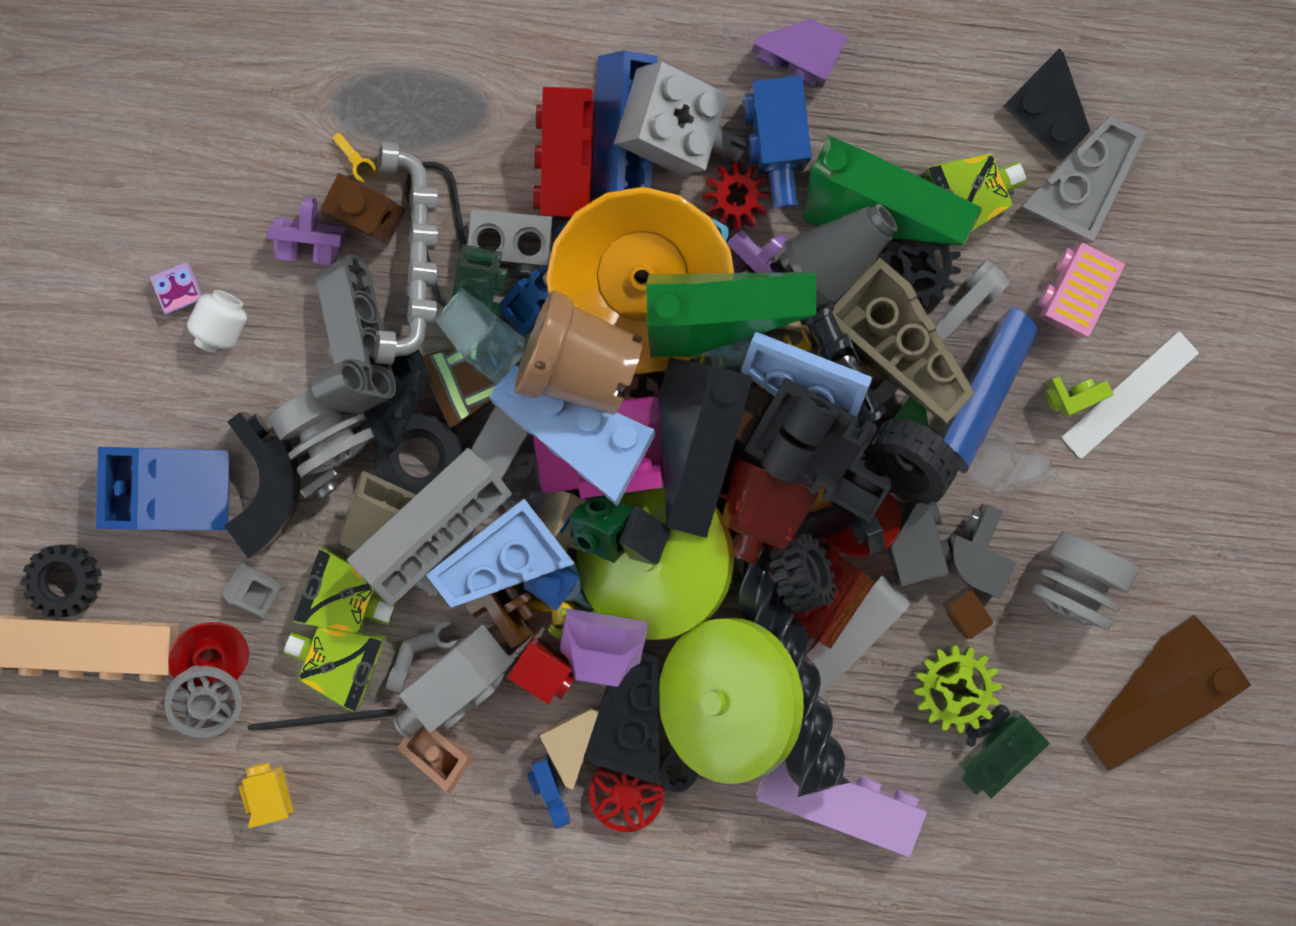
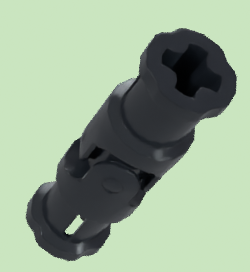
(831, 340)

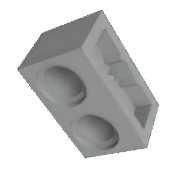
(512, 229)

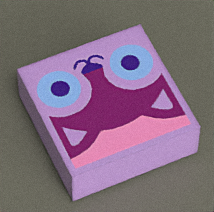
(176, 288)

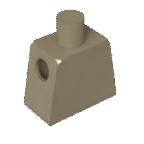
(370, 509)

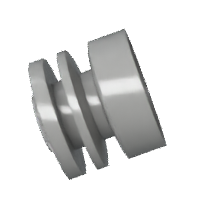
(323, 433)
(1085, 580)

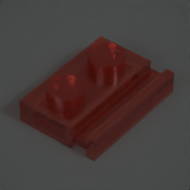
(851, 589)

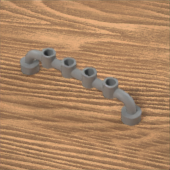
(420, 272)

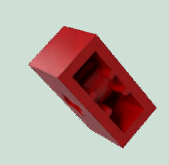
(542, 671)

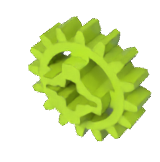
(950, 706)

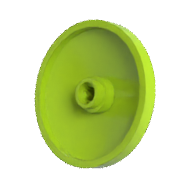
(675, 592)
(731, 700)

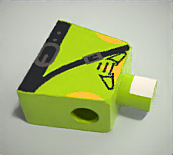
(979, 182)
(339, 596)
(337, 662)

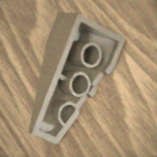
(902, 341)

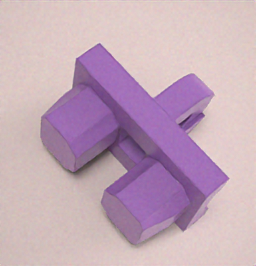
(291, 232)
(747, 251)

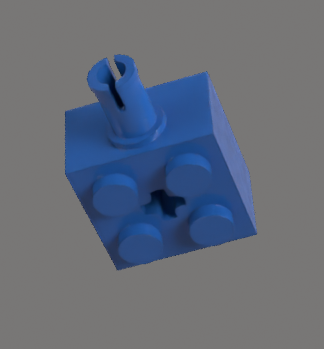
(779, 134)

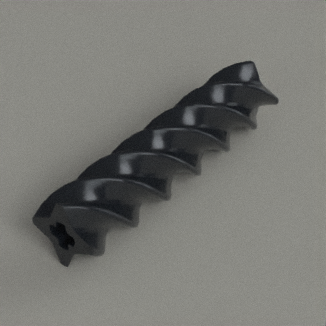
(816, 758)

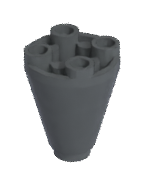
(840, 250)

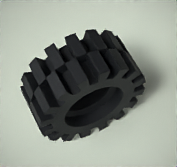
(803, 574)
(37, 580)

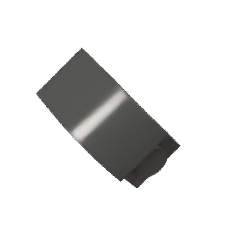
(973, 560)

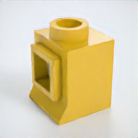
(265, 794)

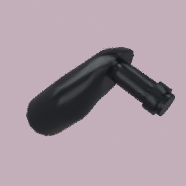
(999, 713)

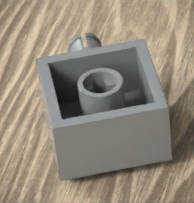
(675, 120)
(454, 684)

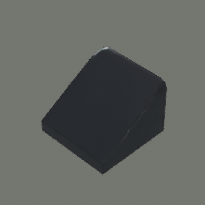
(644, 537)

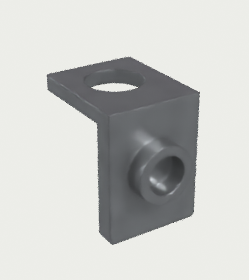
(320, 483)

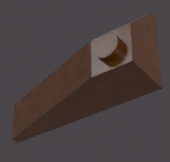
(1173, 688)

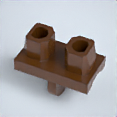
(509, 613)

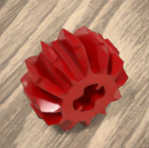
(749, 201)

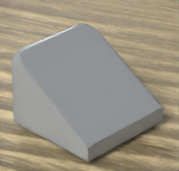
(251, 590)

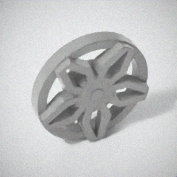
(203, 701)

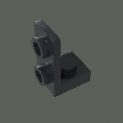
(836, 518)

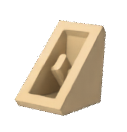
(568, 742)

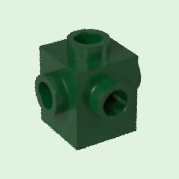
(599, 526)

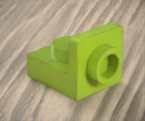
(1084, 395)

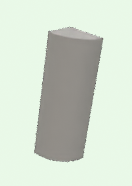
(429, 526)

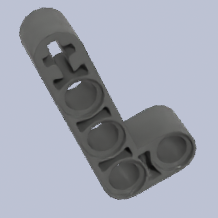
(351, 325)

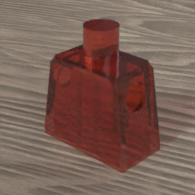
(763, 510)

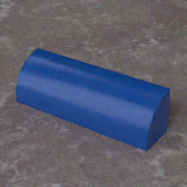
(612, 165)
(991, 383)

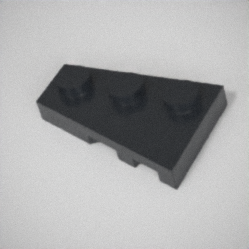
(628, 724)

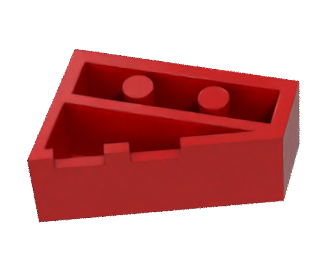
(564, 151)

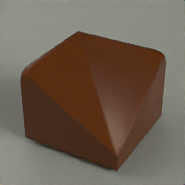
(967, 613)

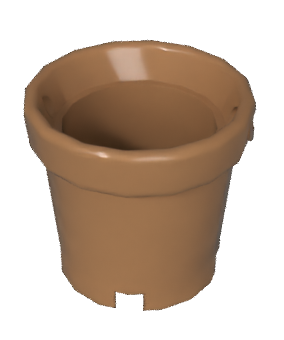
(577, 357)

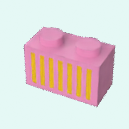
(1080, 290)

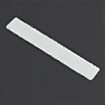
(1130, 395)

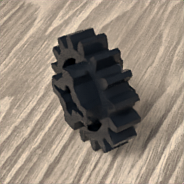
(933, 274)

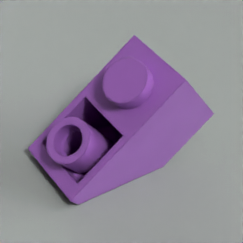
(802, 48)

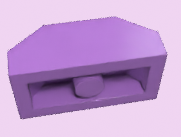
(601, 646)

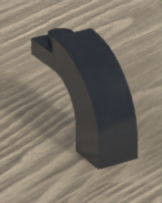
(277, 490)

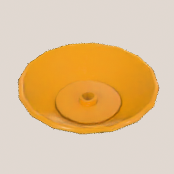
(626, 233)

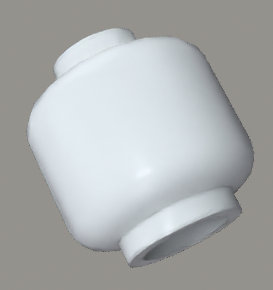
(217, 321)

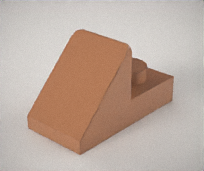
(437, 756)

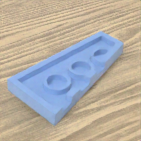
(592, 442)

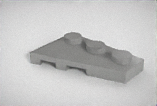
(1088, 180)

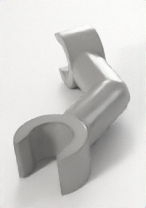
(399, 672)

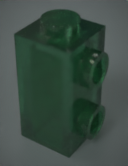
(480, 275)
(1002, 755)

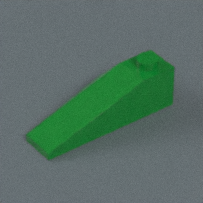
(853, 179)
(716, 309)

